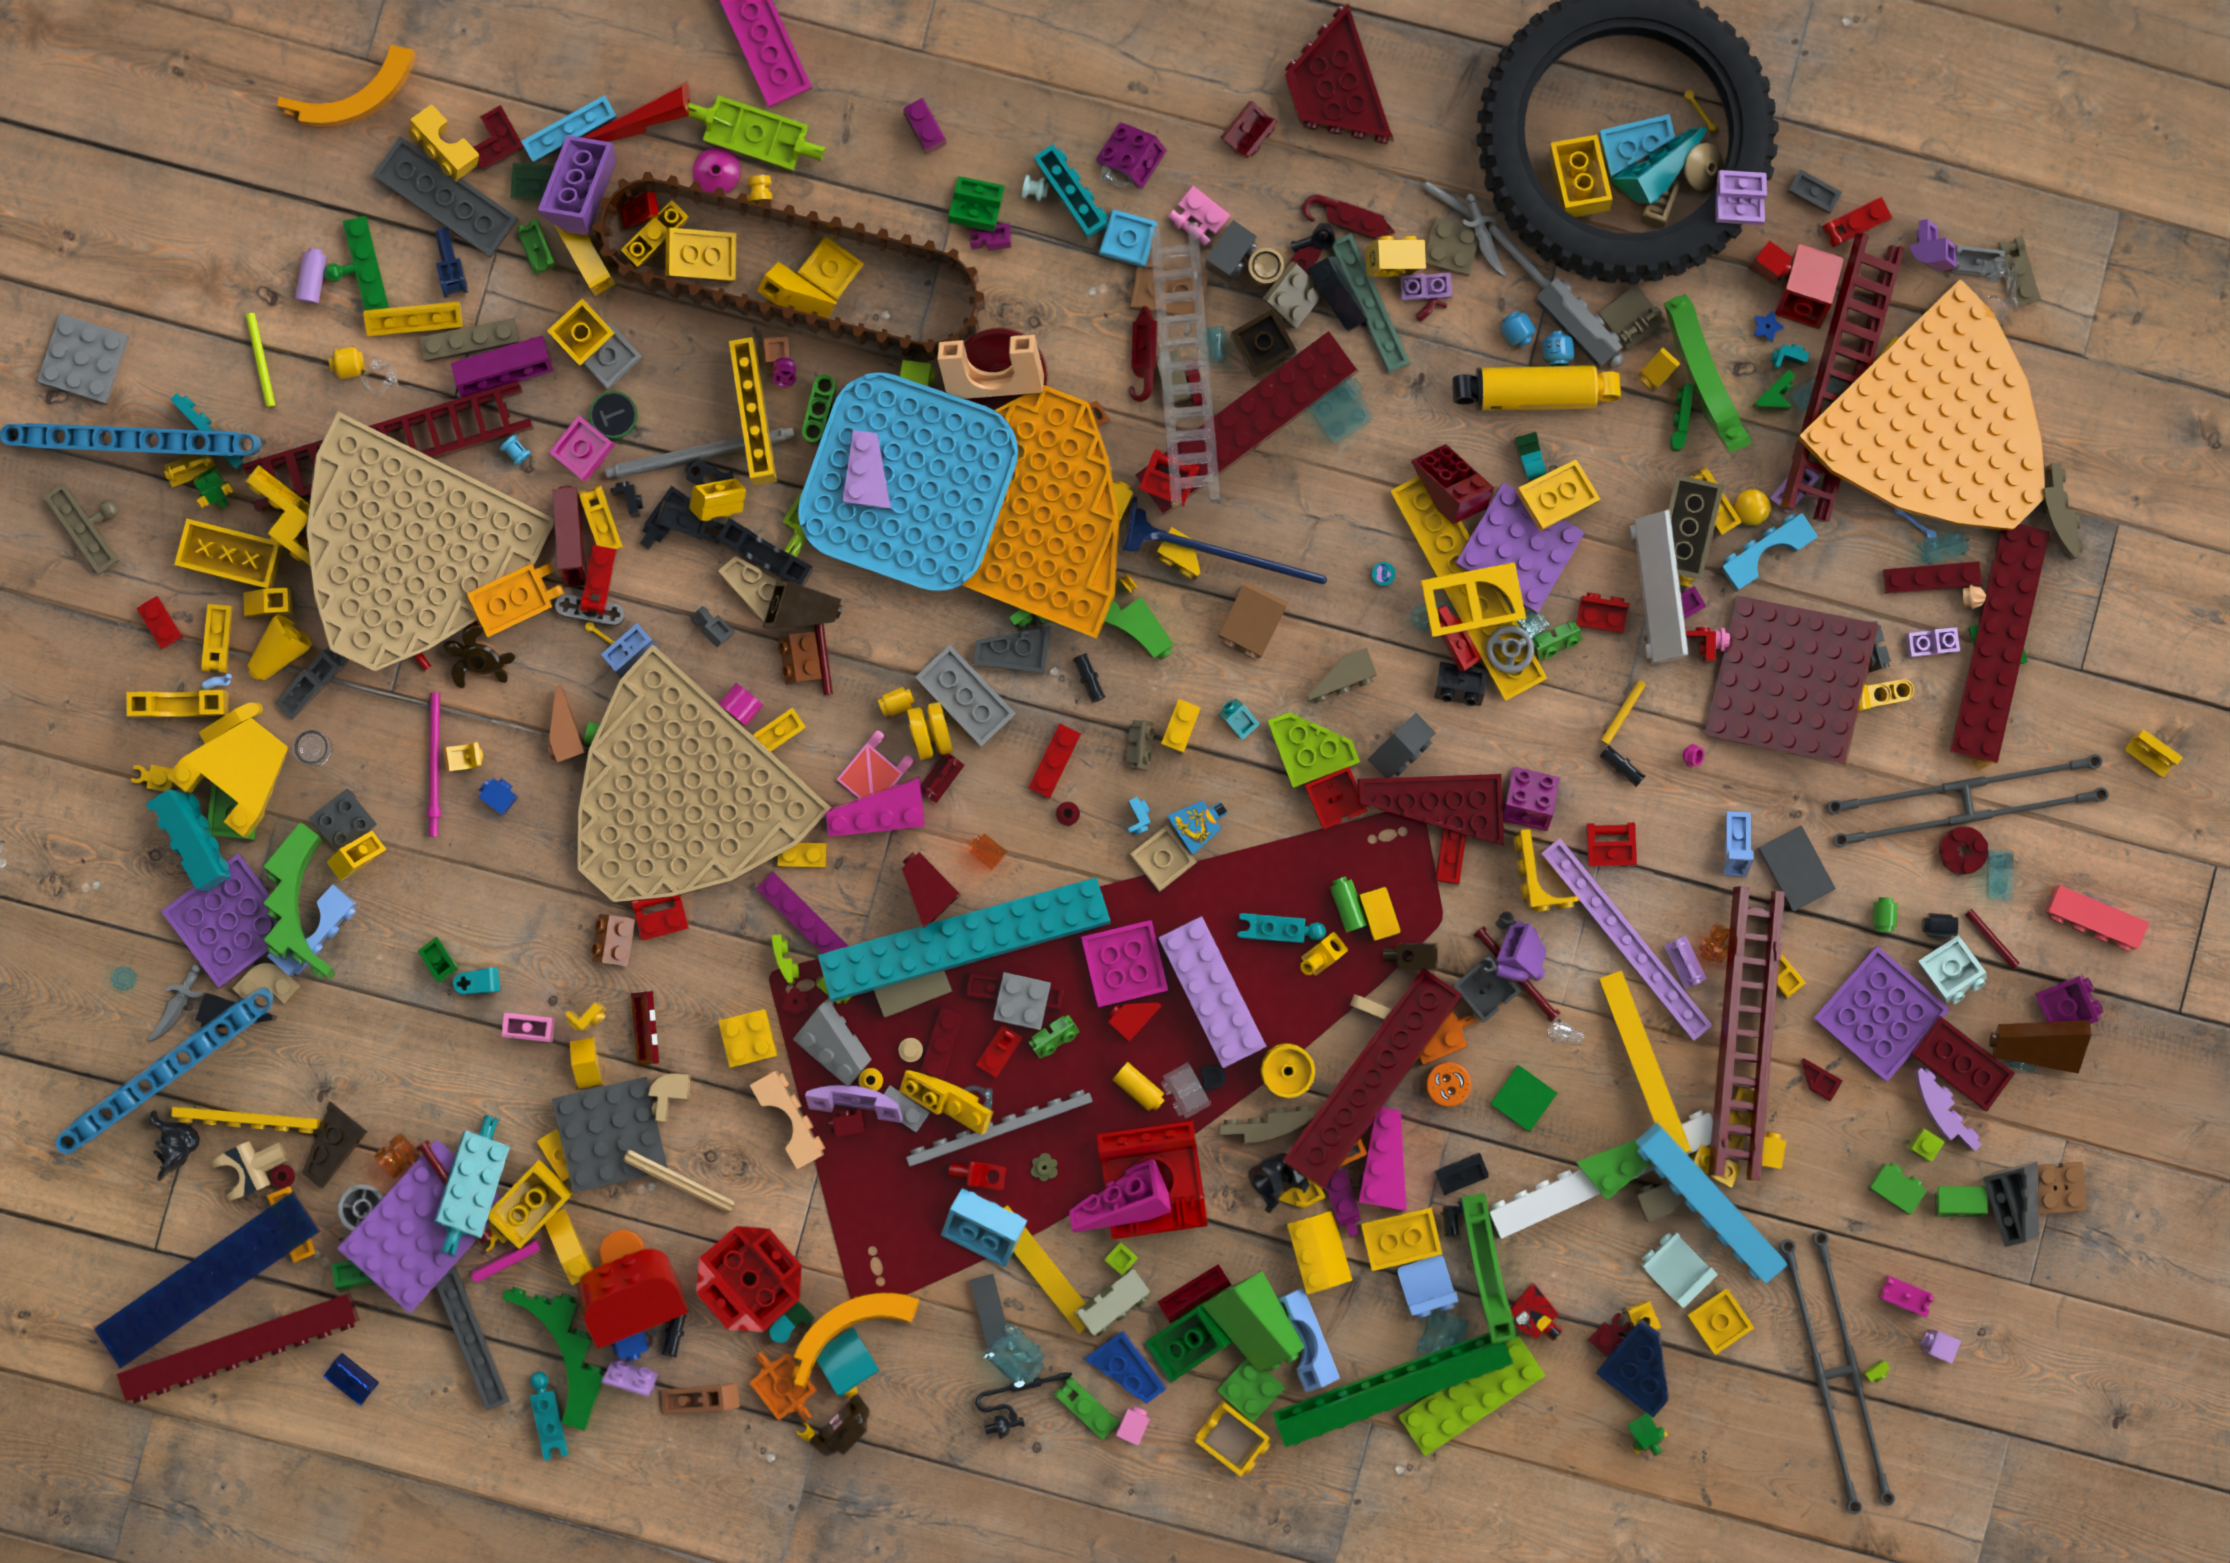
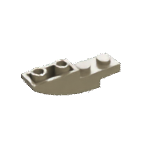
(2061, 522)
(1277, 1124)

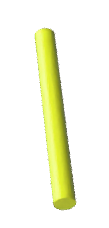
(260, 360)

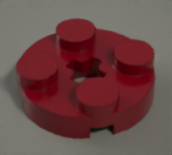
(1959, 837)

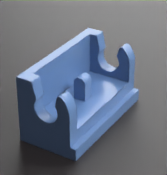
(628, 650)

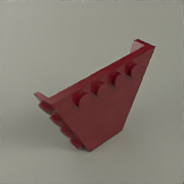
(1335, 85)

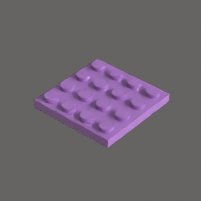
(1510, 536)
(225, 924)
(1880, 1013)

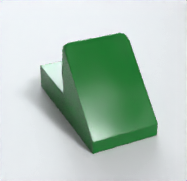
(1772, 398)
(438, 959)

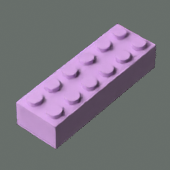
(1212, 992)

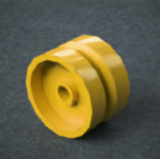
(929, 731)
(1273, 1070)

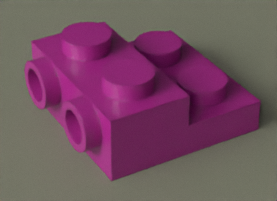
(2070, 1001)

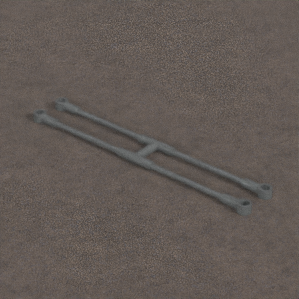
(1964, 786)
(1824, 1375)

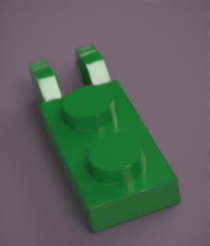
(1681, 418)

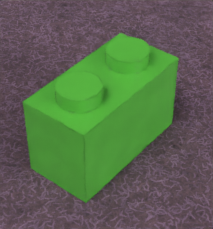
(1897, 1188)

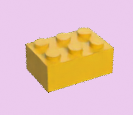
(1580, 176)

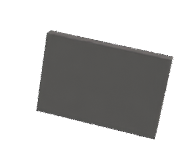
(1797, 868)

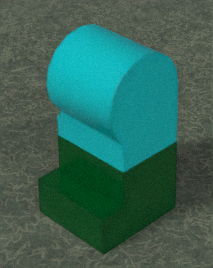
(1530, 455)
(783, 1327)

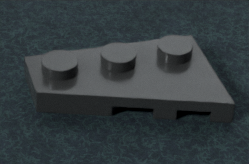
(1015, 651)

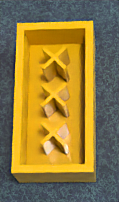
(228, 554)

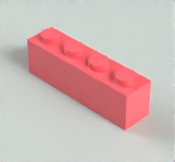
(2097, 918)

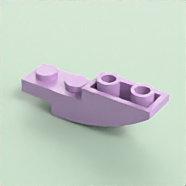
(1936, 1103)

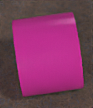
(741, 704)

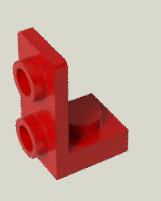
(1708, 646)

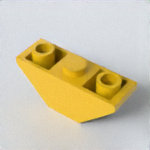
(652, 236)

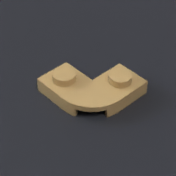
(270, 977)

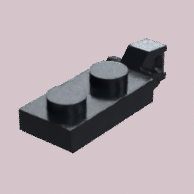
(658, 532)

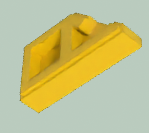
(1788, 979)
(1298, 1198)

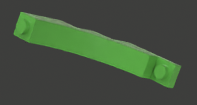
(1703, 374)
(1133, 620)

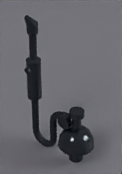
(1002, 1424)

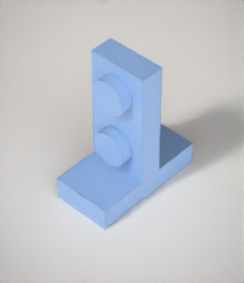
(1737, 844)

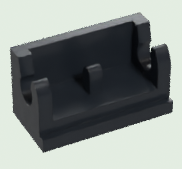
(1461, 1173)

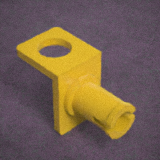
(1322, 955)

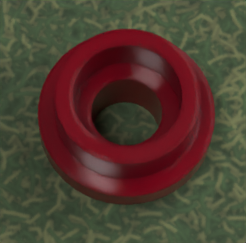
(1067, 821)
(290, 1176)

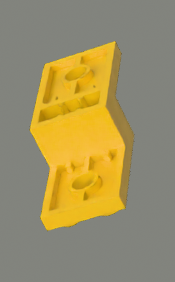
(294, 518)

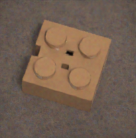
(2054, 1179)

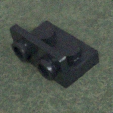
(1462, 686)

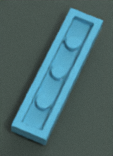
(576, 124)

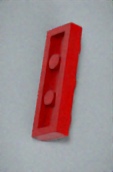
(1054, 761)

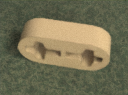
(1370, 1007)

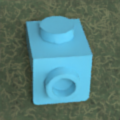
(1140, 809)

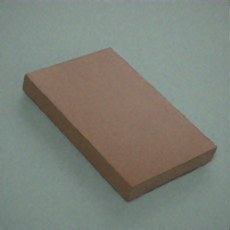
(1144, 291)

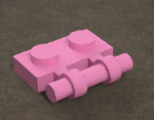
(1203, 210)

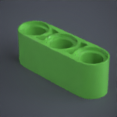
(819, 397)

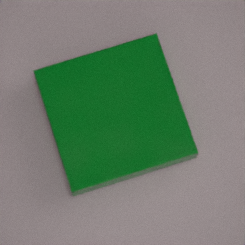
(1523, 1098)

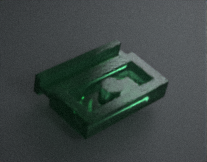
(530, 181)

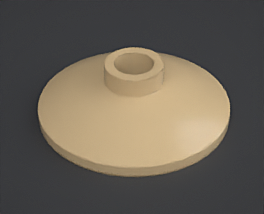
(1703, 166)

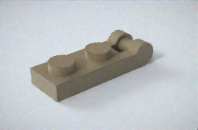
(2025, 283)

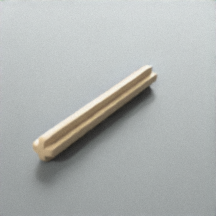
(678, 1181)

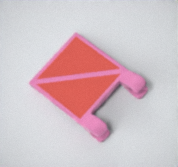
(871, 770)

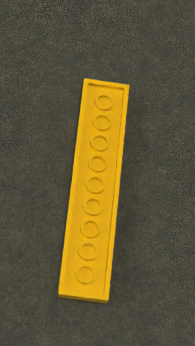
(1441, 546)

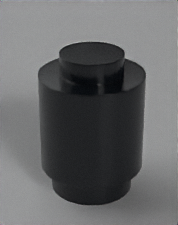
(1940, 925)

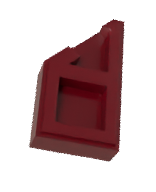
(1820, 1080)

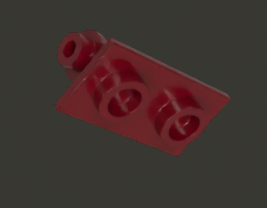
(941, 777)

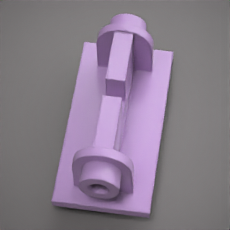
(1685, 962)

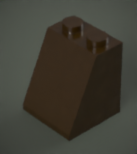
(800, 606)

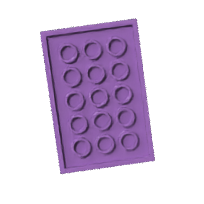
(399, 1239)

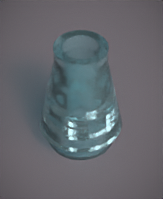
(1216, 342)

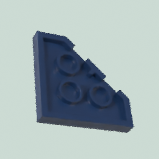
(1638, 1369)

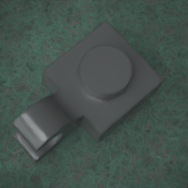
(713, 628)

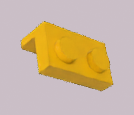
(592, 1016)

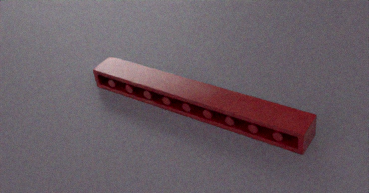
(238, 1347)

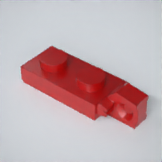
(1460, 643)

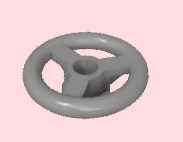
(1526, 640)

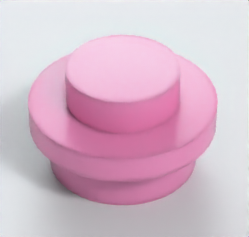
(1722, 639)

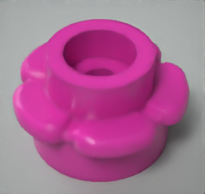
(1693, 755)

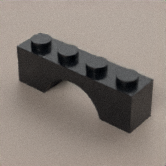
(764, 553)

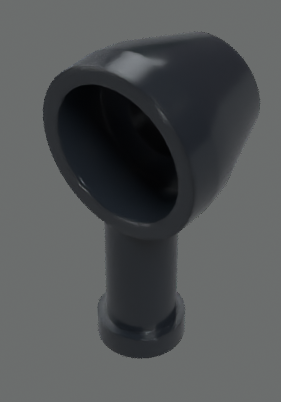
(1318, 239)

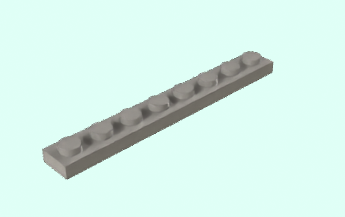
(1008, 1123)

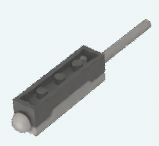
(1569, 312)

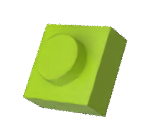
(1121, 1258)
(1877, 1371)

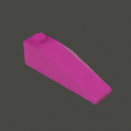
(1131, 1199)

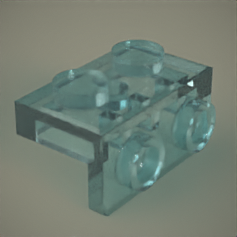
(1441, 1332)

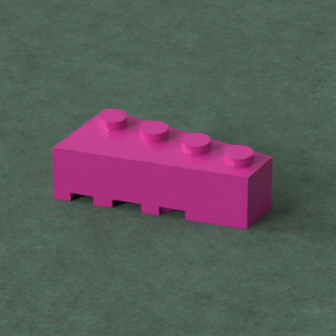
(879, 811)
(1384, 1164)

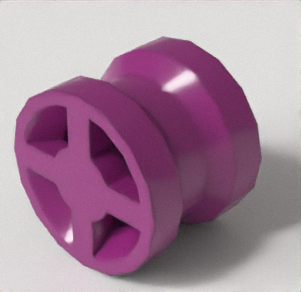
(784, 372)

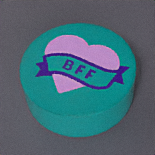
(1383, 574)

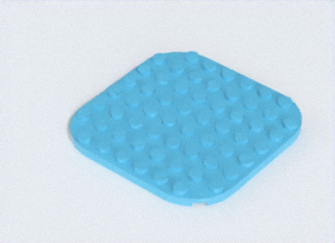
(943, 475)

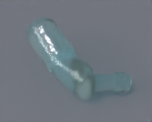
(2027, 1067)

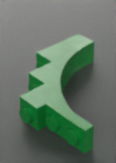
(583, 1382)

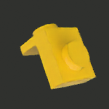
(463, 757)

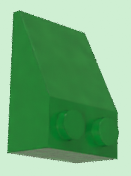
(1187, 1343)

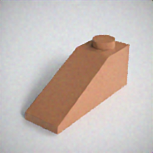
(564, 734)
(700, 1398)

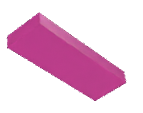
(505, 1260)

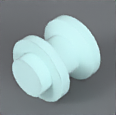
(1035, 188)

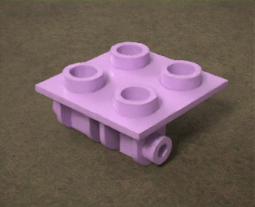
(630, 1377)

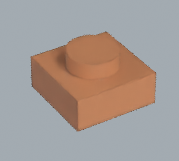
(776, 348)

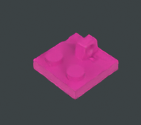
(582, 448)

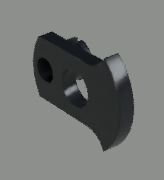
(703, 468)

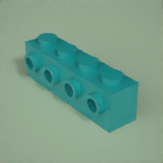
(1070, 191)

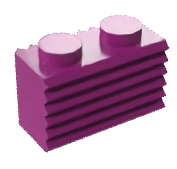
(924, 126)

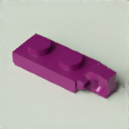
(1343, 1201)

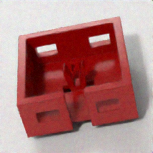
(1330, 788)

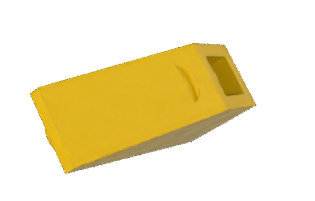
(788, 288)

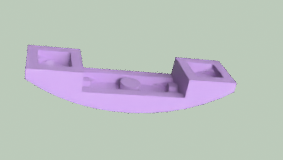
(853, 1096)

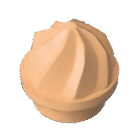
(1973, 597)

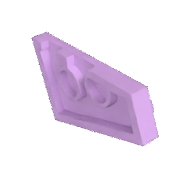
(865, 472)

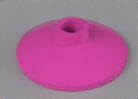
(726, 178)

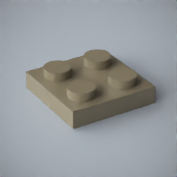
(1451, 246)
(1293, 295)

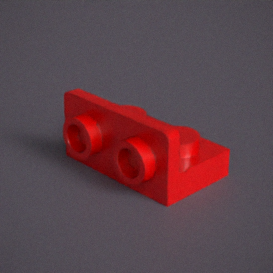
(1602, 613)

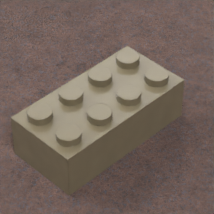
(1693, 521)

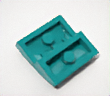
(847, 1362)

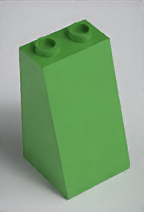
(1256, 1323)

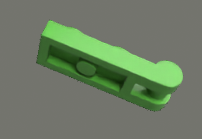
(1087, 1408)

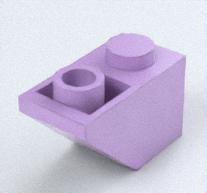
(1940, 1345)

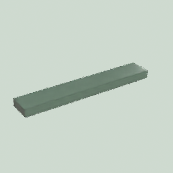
(1379, 322)

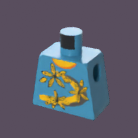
(1197, 824)

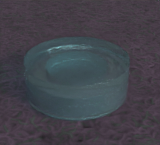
(124, 978)

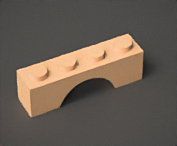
(773, 1092)

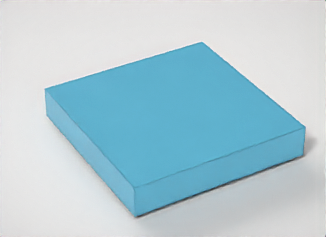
(1127, 238)

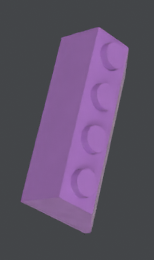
(578, 184)

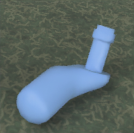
(216, 681)

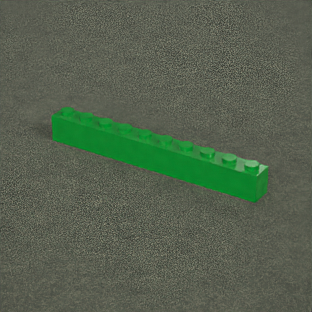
(1390, 1389)

